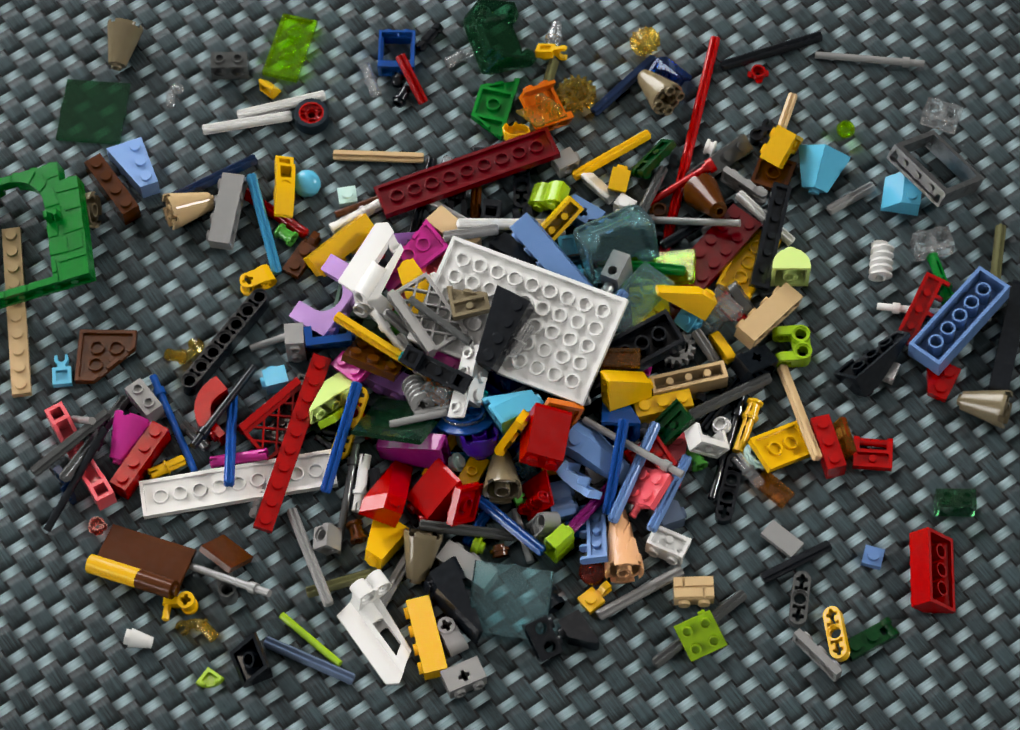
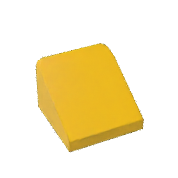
(268, 88)

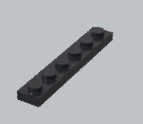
(770, 235)

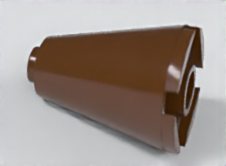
(705, 195)

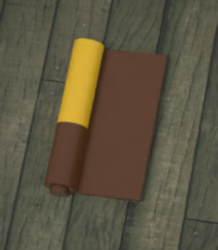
(141, 562)

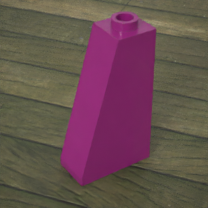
(421, 455)

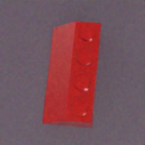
(932, 571)

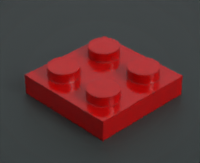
(464, 504)

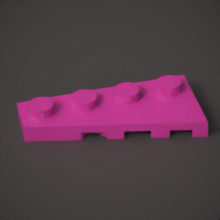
(423, 247)

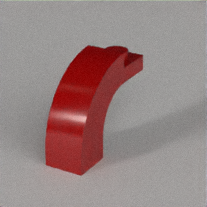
(207, 400)

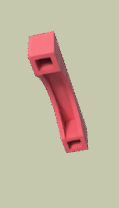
(93, 477)

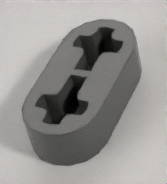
(740, 296)

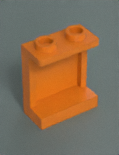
(527, 99)

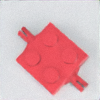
(649, 490)

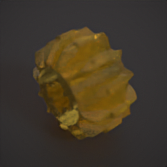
(644, 41)

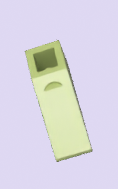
(330, 397)

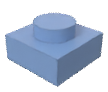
(873, 557)

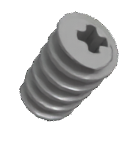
(416, 398)

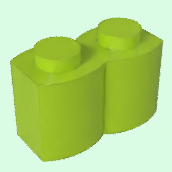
(548, 195)
(559, 543)

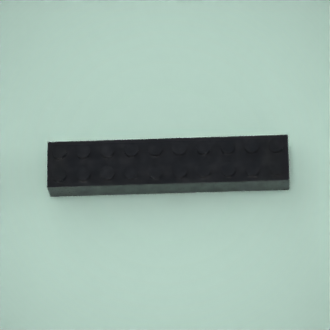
(655, 336)

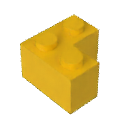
(780, 146)

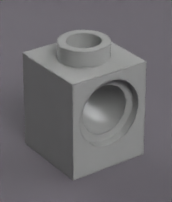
(567, 163)
(327, 539)

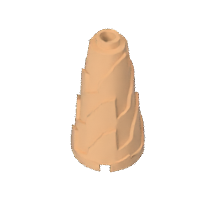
(623, 554)

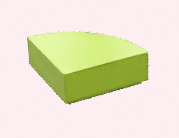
(209, 679)

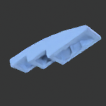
(578, 481)

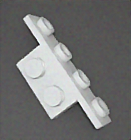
(476, 389)

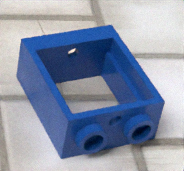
(390, 36)

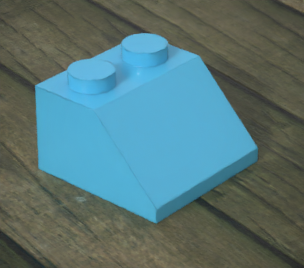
(900, 195)

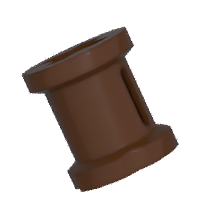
(356, 531)

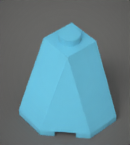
(820, 167)
(508, 406)

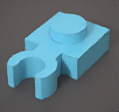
(62, 373)

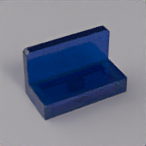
(669, 70)

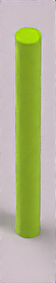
(310, 639)

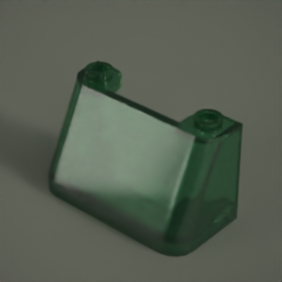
(494, 38)

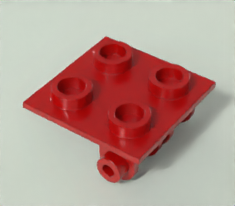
(538, 495)

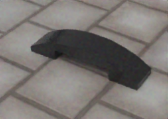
(436, 370)

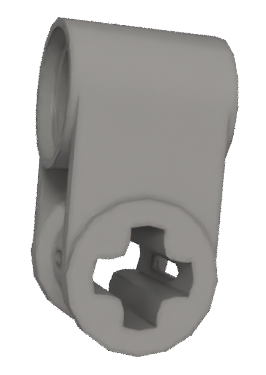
(544, 524)
(452, 639)

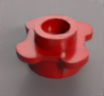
(760, 70)

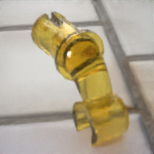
(184, 355)
(200, 625)

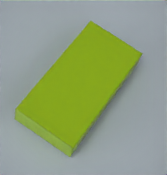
(331, 418)

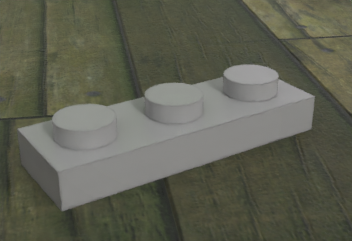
(817, 654)

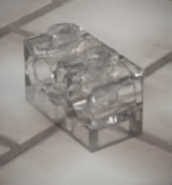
(939, 118)
(930, 238)

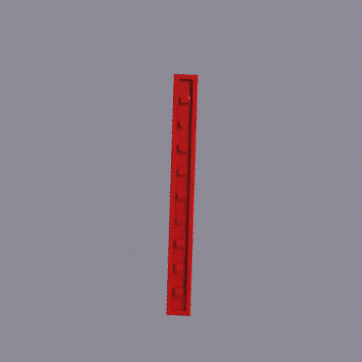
(291, 444)

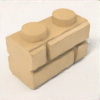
(693, 591)

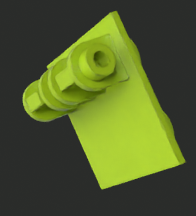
(700, 635)

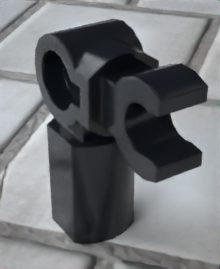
(759, 135)

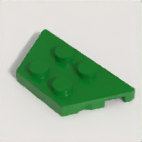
(494, 105)

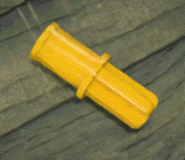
(166, 467)

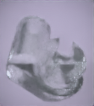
(176, 88)

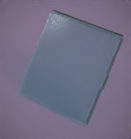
(510, 597)

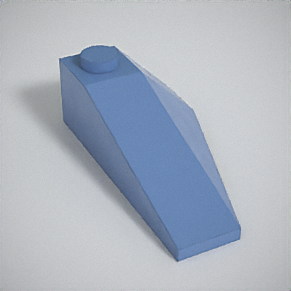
(592, 451)

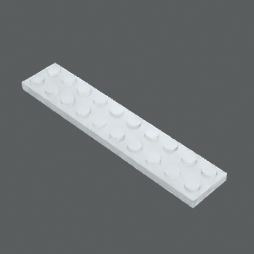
(207, 490)

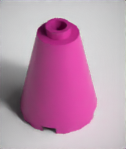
(125, 434)

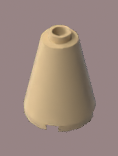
(186, 207)

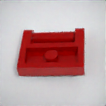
(873, 458)

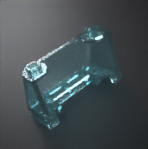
(624, 230)

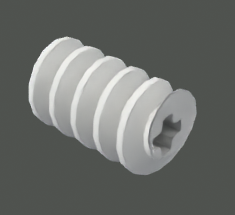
(881, 261)

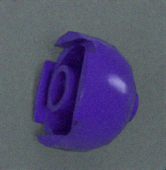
(480, 444)

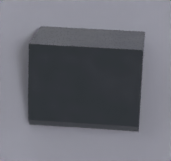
(251, 661)

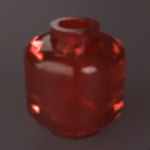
(594, 578)

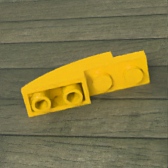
(284, 186)

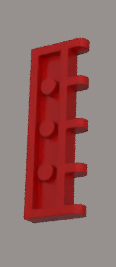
(922, 303)

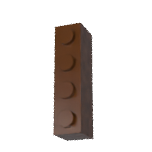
(112, 189)

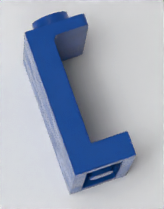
(327, 342)

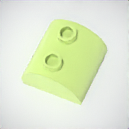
(791, 267)

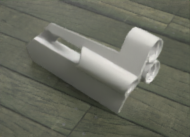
(364, 274)
(364, 621)

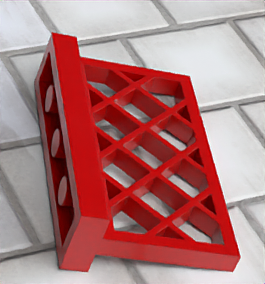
(266, 411)

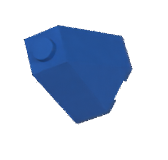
(611, 418)

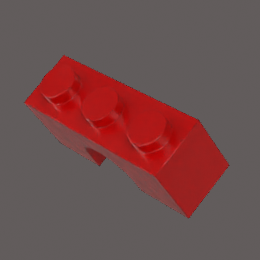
(833, 460)

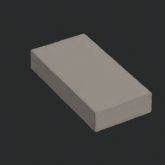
(782, 539)

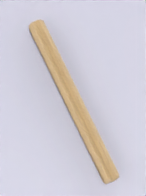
(799, 412)

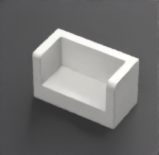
(706, 445)

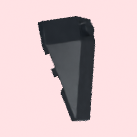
(868, 371)

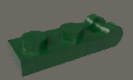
(653, 159)
(871, 638)

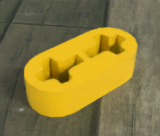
(722, 347)

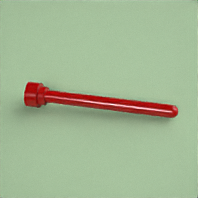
(707, 167)

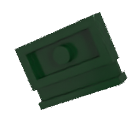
(673, 422)

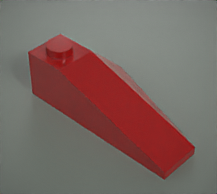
(388, 495)

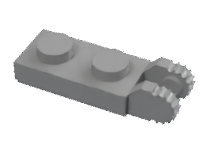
(738, 182)

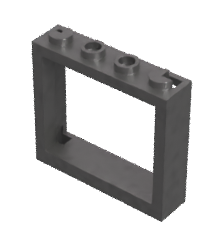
(923, 179)

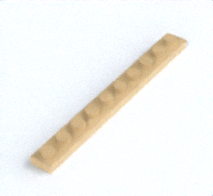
(16, 314)

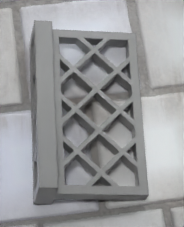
(410, 319)

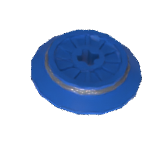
(474, 422)

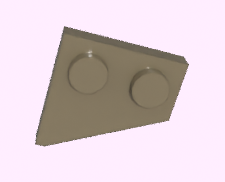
(467, 303)

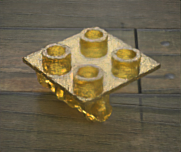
(542, 112)

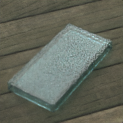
(642, 294)

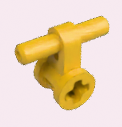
(180, 601)

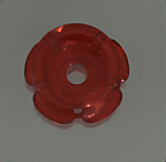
(97, 521)

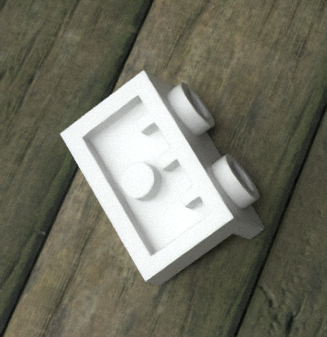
(667, 545)

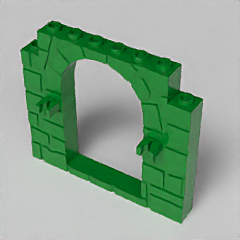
(66, 229)

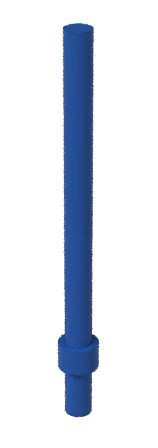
(160, 393)

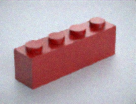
(139, 459)

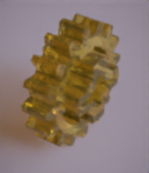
(585, 95)

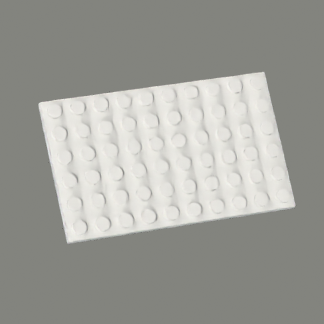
(569, 318)

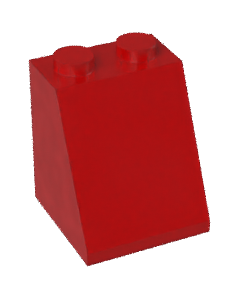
(545, 437)
(432, 493)

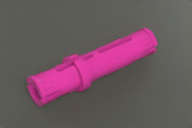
(241, 457)

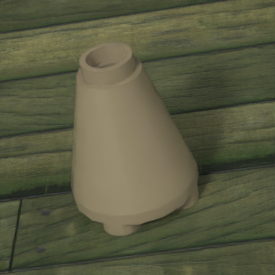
(660, 92)

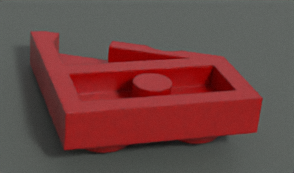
(941, 386)

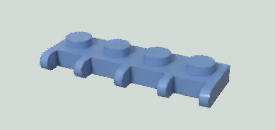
(596, 538)

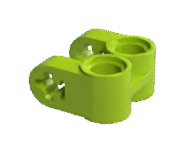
(790, 334)

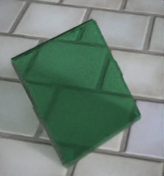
(93, 111)
(376, 423)

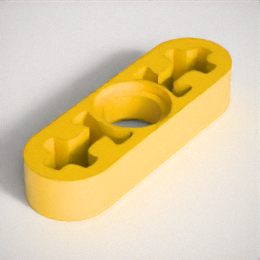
(830, 627)

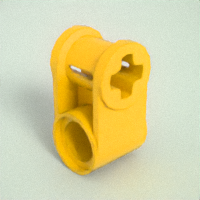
(258, 278)

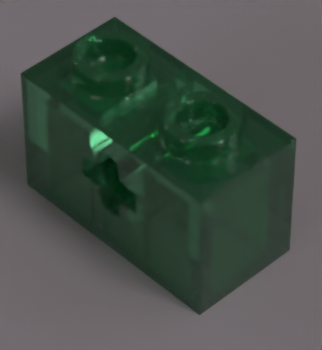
(955, 502)

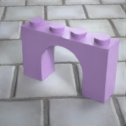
(322, 321)

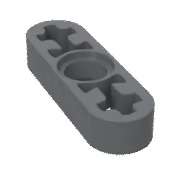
(805, 593)

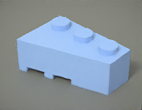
(135, 165)

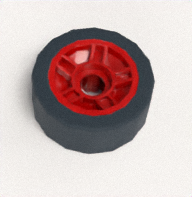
(311, 108)

